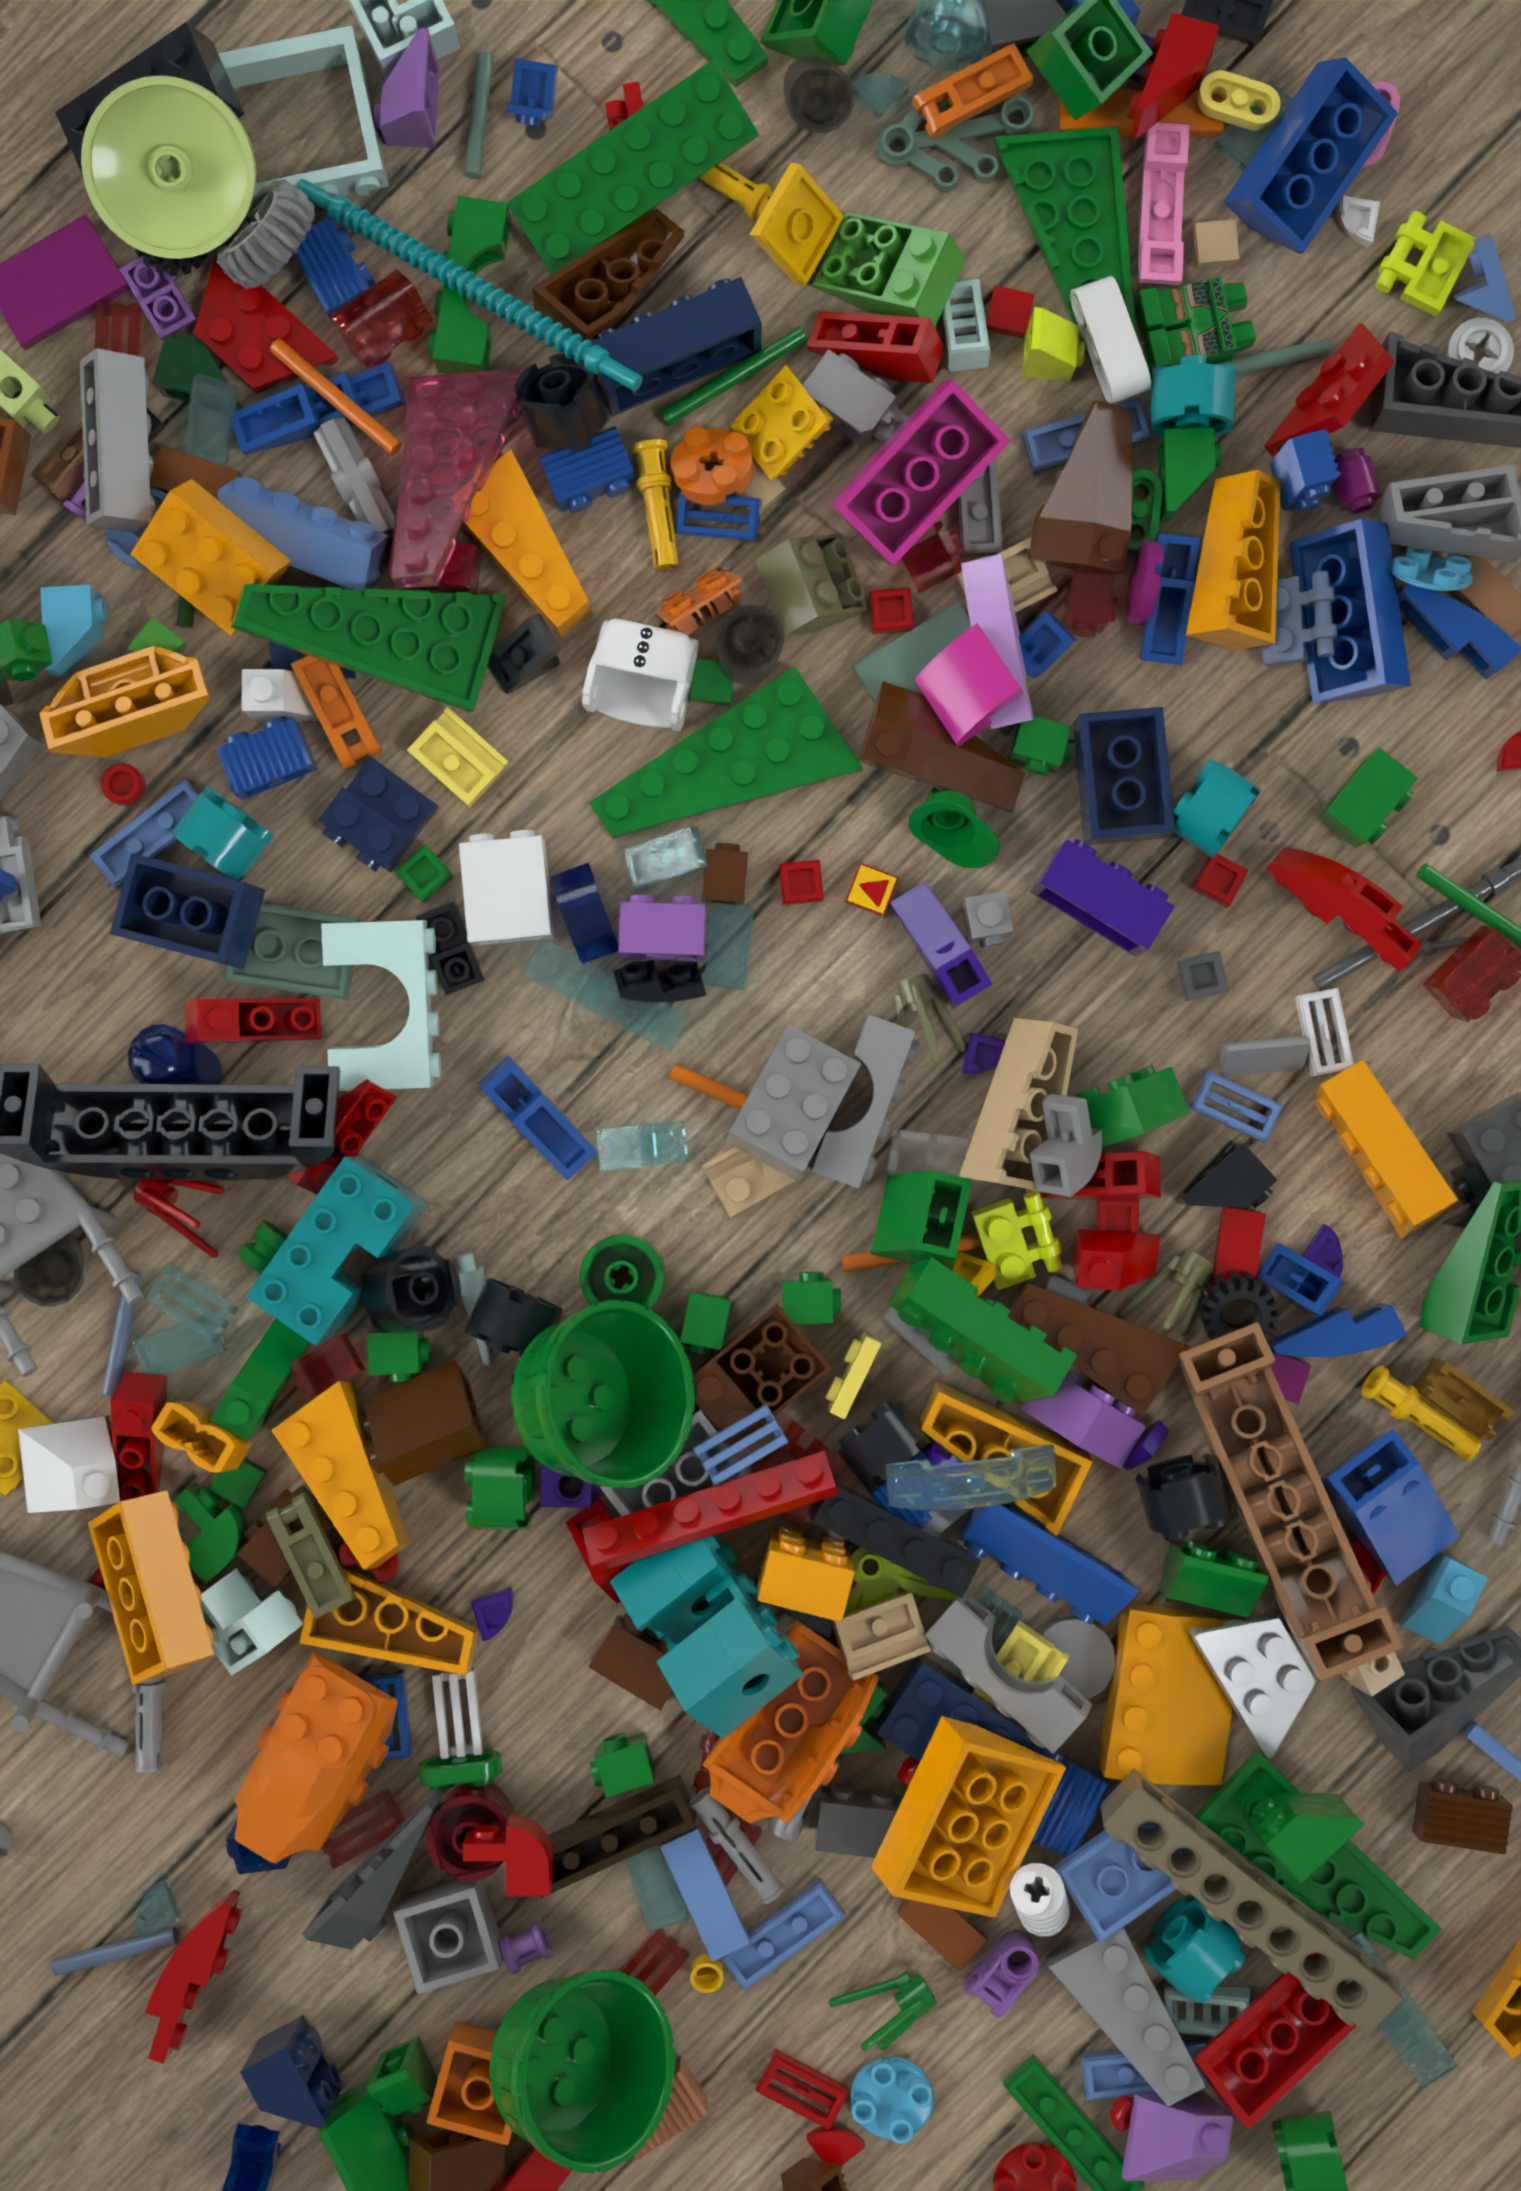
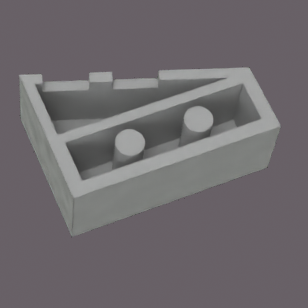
(1457, 513)

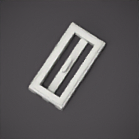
(1340, 1030)
(461, 1749)

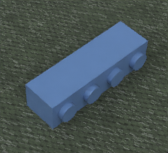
(309, 535)

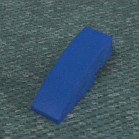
(1456, 628)
(1166, 629)
(537, 1117)
(1341, 1334)

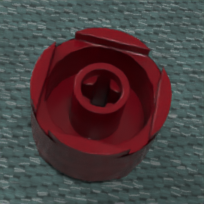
(461, 1808)

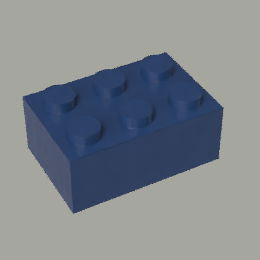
(1123, 776)
(187, 911)

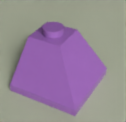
(411, 96)
(1175, 2139)

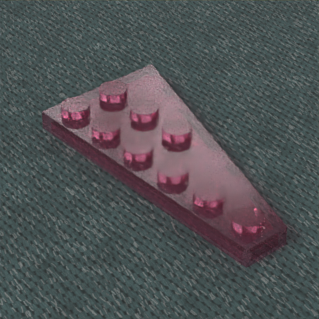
(447, 455)

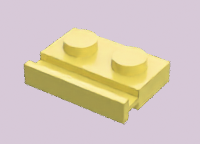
(458, 757)
(859, 1359)
(1029, 1657)

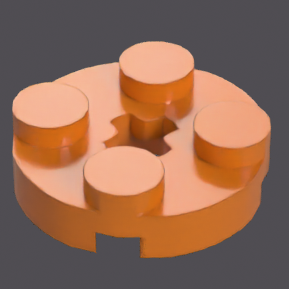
(707, 446)

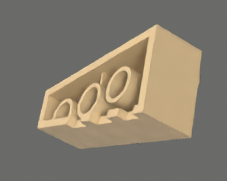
(1012, 1120)

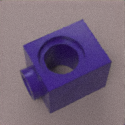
(555, 1496)

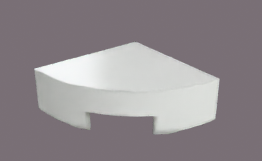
(1358, 218)

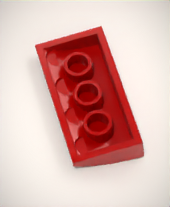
(1270, 2048)

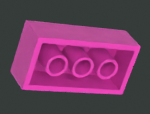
(919, 472)

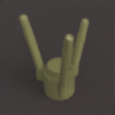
(917, 995)
(1191, 1274)

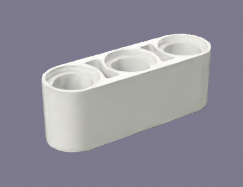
(1110, 339)

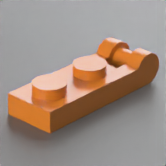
(973, 90)
(336, 709)

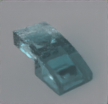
(642, 1145)

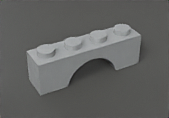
(848, 1151)
(1044, 1708)

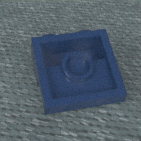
(377, 816)

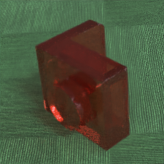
(934, 558)
(326, 1366)

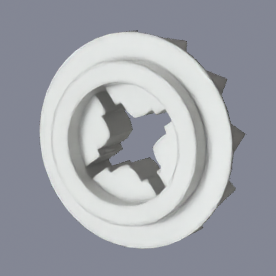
(1497, 343)

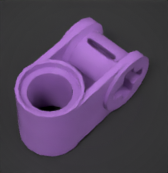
(999, 1979)

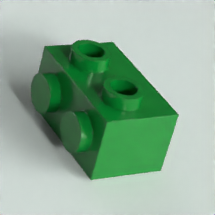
(1368, 798)

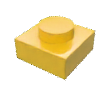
(975, 1271)

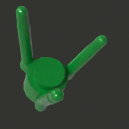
(913, 1999)

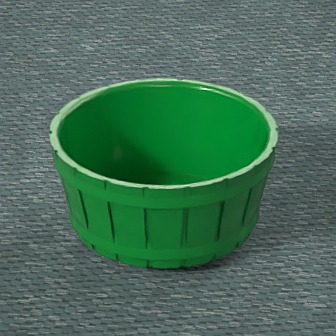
(605, 1395)
(584, 2068)

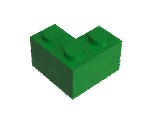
(1135, 1104)

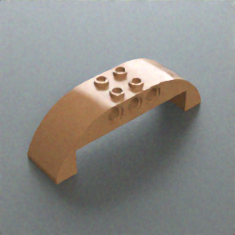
(1285, 1504)

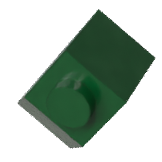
(180, 362)

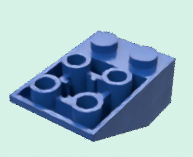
(1390, 1506)

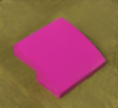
(967, 684)

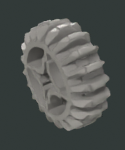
(268, 235)

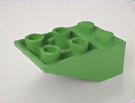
(890, 267)

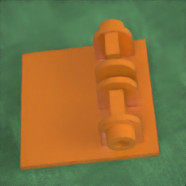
(712, 586)

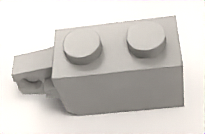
(858, 404)

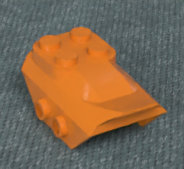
(792, 1741)
(313, 1760)

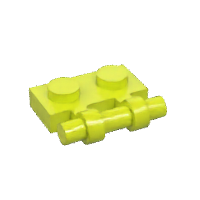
(1437, 268)
(1004, 1242)

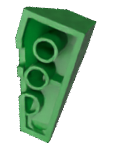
(1474, 1288)

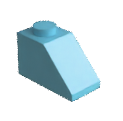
(73, 624)
(1443, 1598)

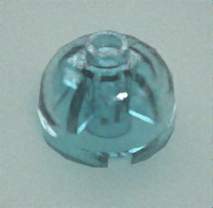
(948, 32)

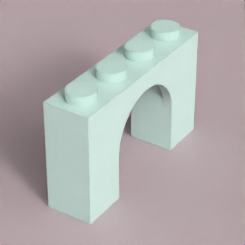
(404, 951)

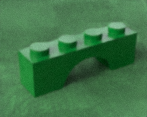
(478, 239)

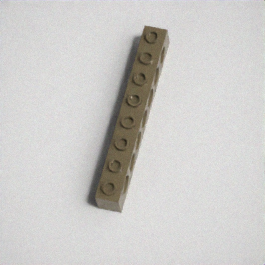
(1361, 2002)

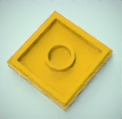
(797, 224)

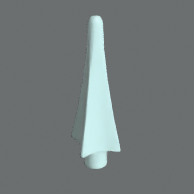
(471, 1284)

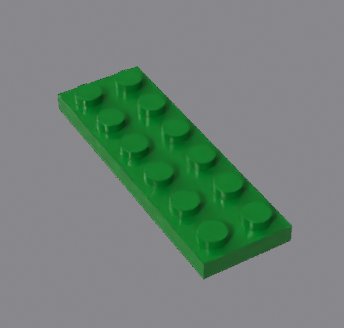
(634, 167)

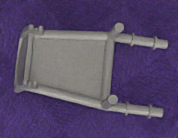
(36, 1212)
(38, 1628)

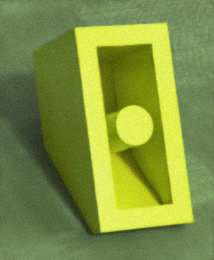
(1051, 347)

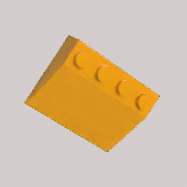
(1163, 1701)
(966, 1819)

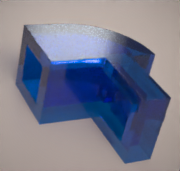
(584, 913)
(253, 2159)

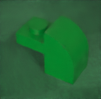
(220, 1534)

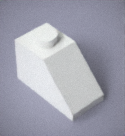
(273, 695)

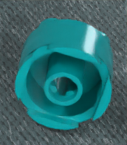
(1193, 396)
(1215, 808)
(223, 834)
(1193, 1949)

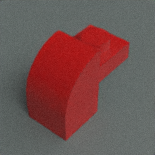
(523, 1848)

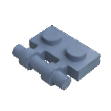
(1290, 621)

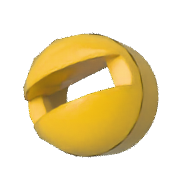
(705, 1974)

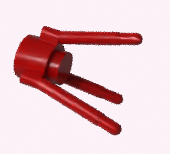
(160, 1198)

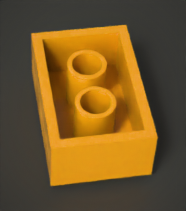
(207, 552)
(805, 1573)

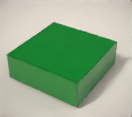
(710, 683)
(424, 873)
(239, 1484)

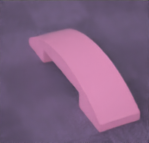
(1162, 204)

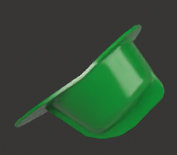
(953, 830)

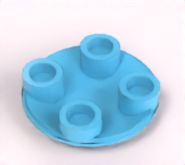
(1432, 571)
(892, 2098)

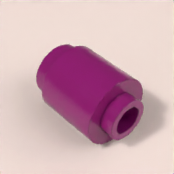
(1357, 482)

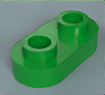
(1147, 511)
(476, 1769)

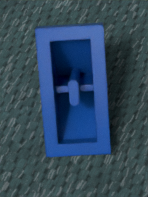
(1299, 1280)

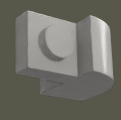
(1072, 1148)

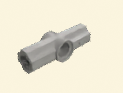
(355, 476)

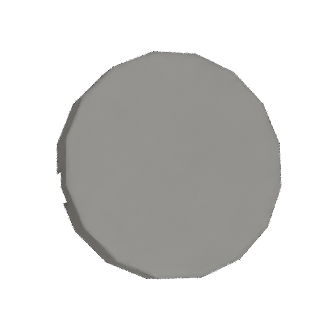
(1090, 1653)

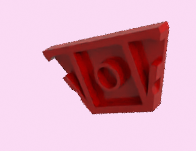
(244, 324)
(1337, 391)

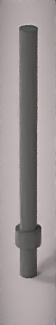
(1491, 883)

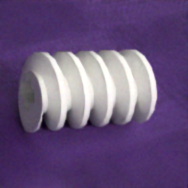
(1040, 1899)

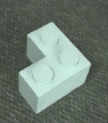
(392, 27)
(242, 1623)

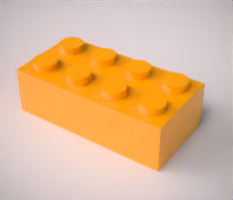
(151, 1587)

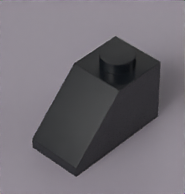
(1231, 1181)

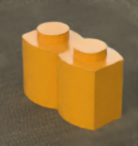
(189, 1428)

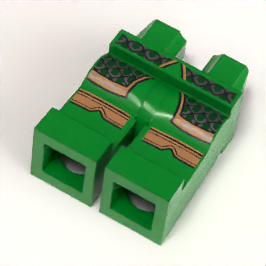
(1193, 322)

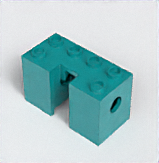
(305, 1277)
(719, 1638)

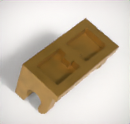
(1461, 1399)

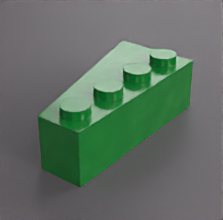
(979, 1334)

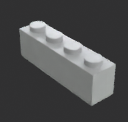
(116, 440)

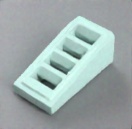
(969, 350)
(1223, 1996)

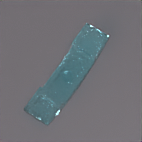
(599, 993)
(971, 1483)
(1410, 2030)

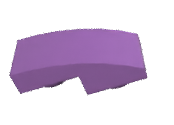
(158, 297)

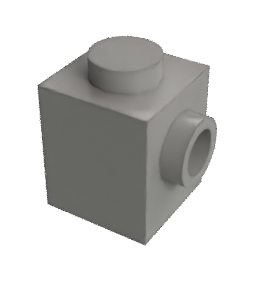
(987, 918)

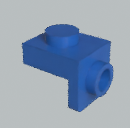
(533, 91)
(1044, 644)

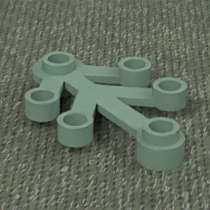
(951, 142)

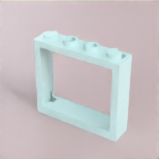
(307, 55)

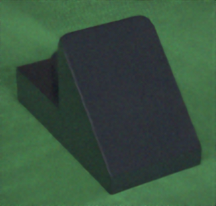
(525, 654)
(1470, 1188)

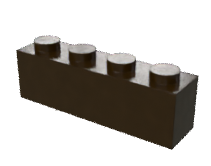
(620, 1832)

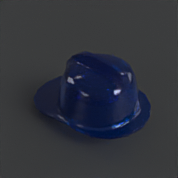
(163, 1057)

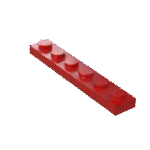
(709, 1512)

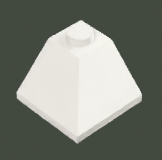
(68, 1465)

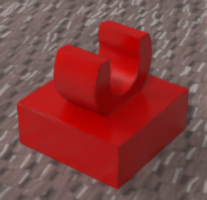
(620, 110)

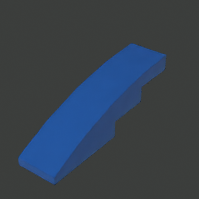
(301, 410)

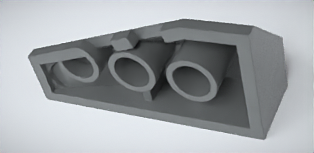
(363, 1898)

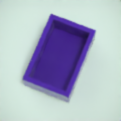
(1103, 897)

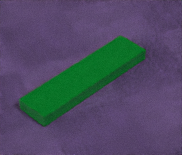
(1068, 2127)

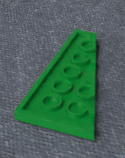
(1073, 205)
(400, 637)
(746, 754)
(1344, 1888)

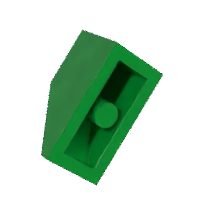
(1184, 465)
(403, 2079)

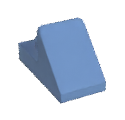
(1492, 293)

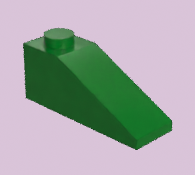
(260, 1381)

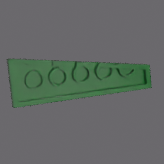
(717, 35)

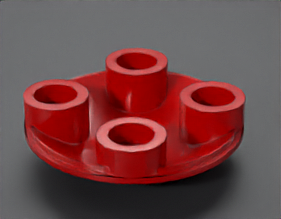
(1034, 2168)

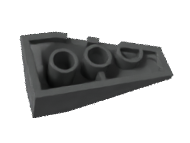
(1441, 1694)

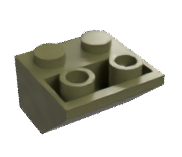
(812, 583)

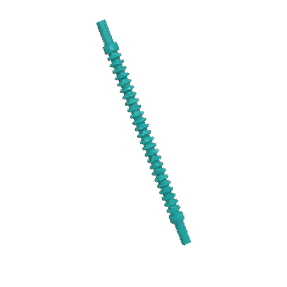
(594, 358)

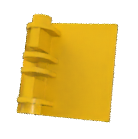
(781, 423)
(15, 1414)

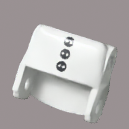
(641, 674)

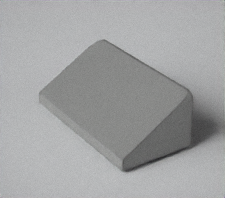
(1263, 1056)

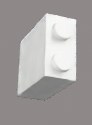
(506, 888)

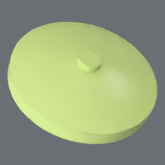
(168, 167)

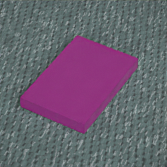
(57, 282)

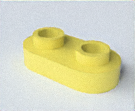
(1238, 96)

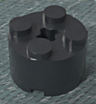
(561, 404)
(410, 1290)
(509, 1317)
(884, 1442)
(1184, 1496)

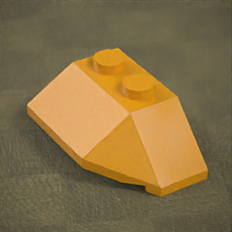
(125, 703)

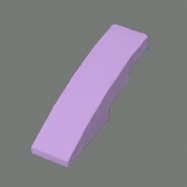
(993, 610)

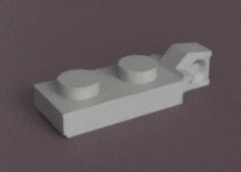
(18, 909)

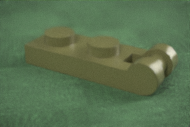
(310, 1556)

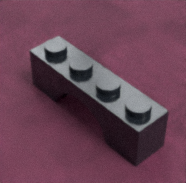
(897, 1539)

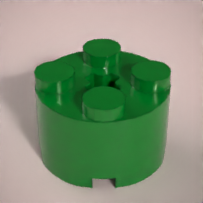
(611, 1254)
(501, 1487)
(1309, 2153)

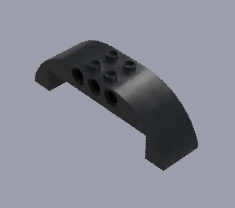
(169, 1127)

